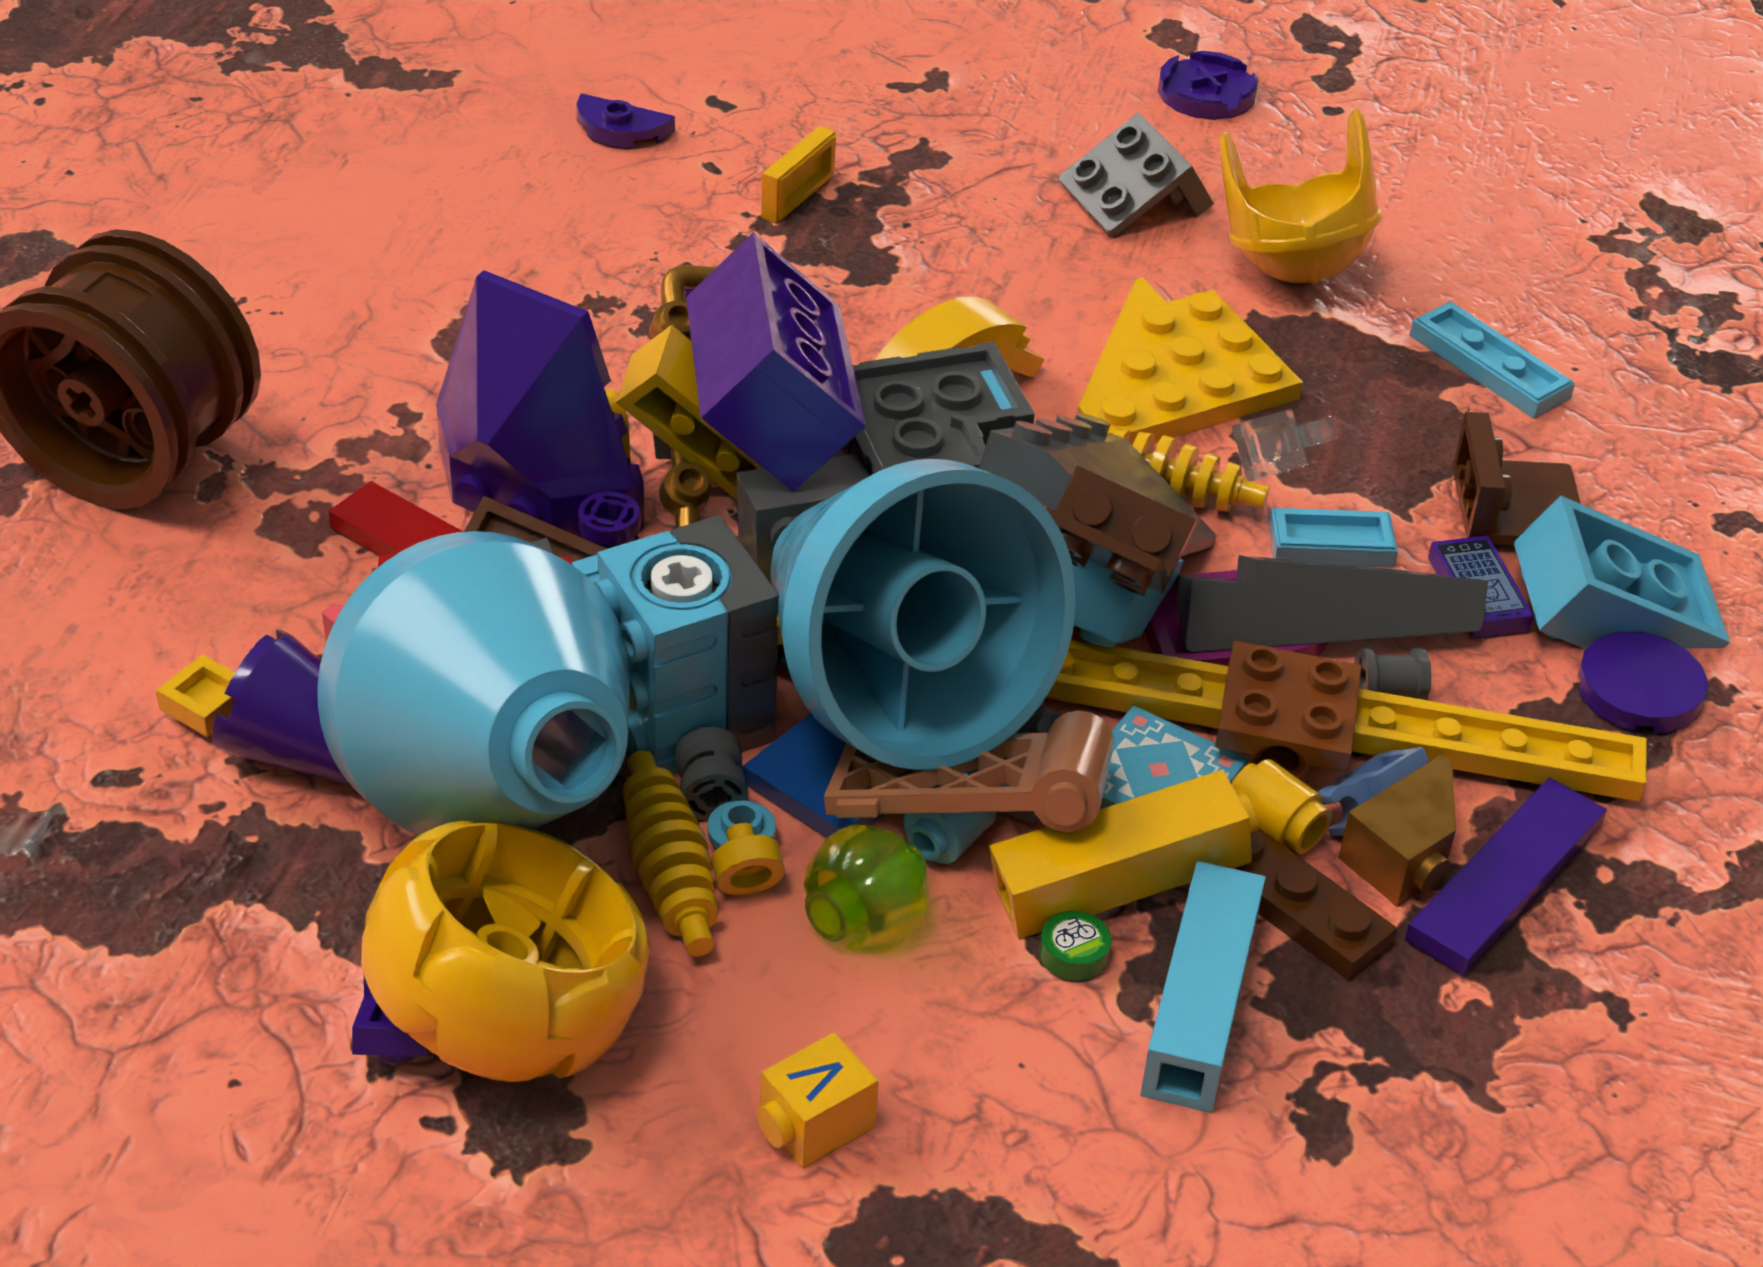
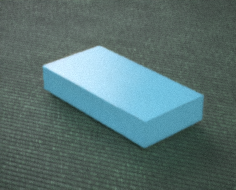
(1333, 536)

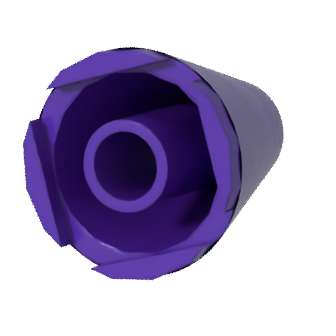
(277, 710)

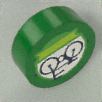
(1075, 945)

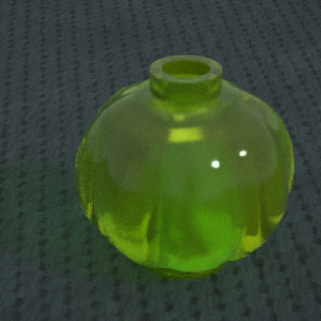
(864, 879)

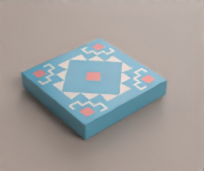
(1159, 754)

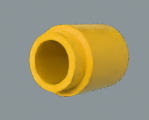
(1284, 805)

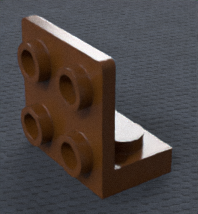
(1499, 494)
(1121, 532)

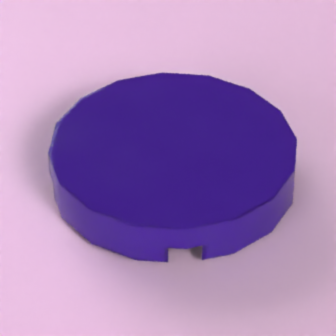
(1207, 85)
(1642, 682)

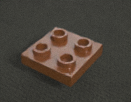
(1289, 708)

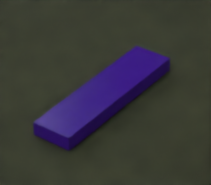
(1505, 876)

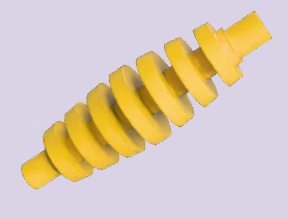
(1203, 480)
(670, 853)

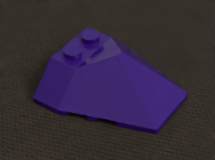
(530, 409)

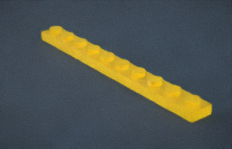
(1384, 722)

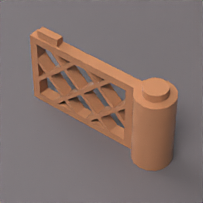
(1049, 773)

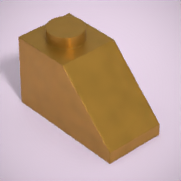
(1404, 833)

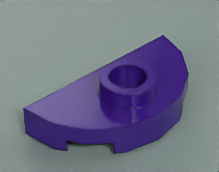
(620, 123)

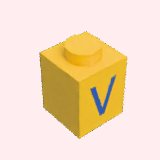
(817, 1100)

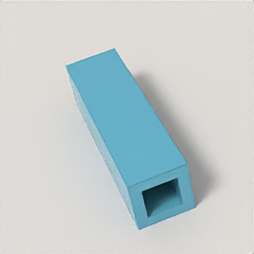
(1202, 987)

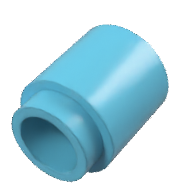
(946, 835)

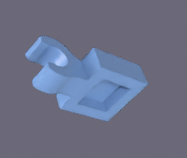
(1370, 780)

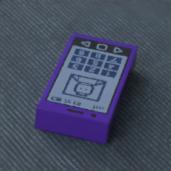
(1478, 559)

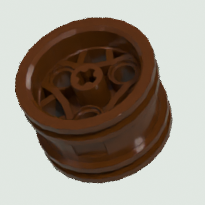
(123, 368)

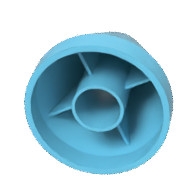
(924, 611)
(476, 685)

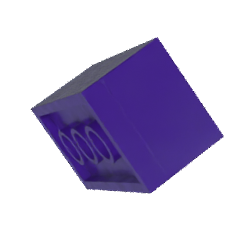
(773, 363)

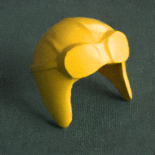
(1307, 227)

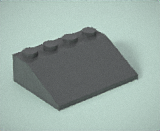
(1047, 453)

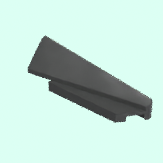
(1322, 603)

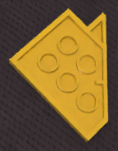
(1183, 367)

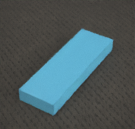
(1492, 359)

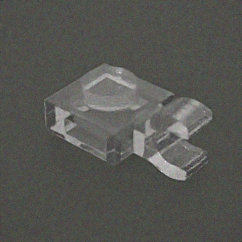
(1277, 444)

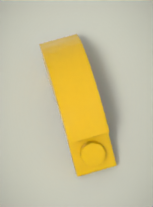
(962, 325)

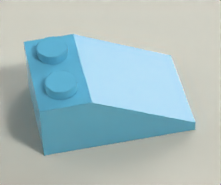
(1609, 577)

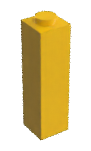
(1124, 853)

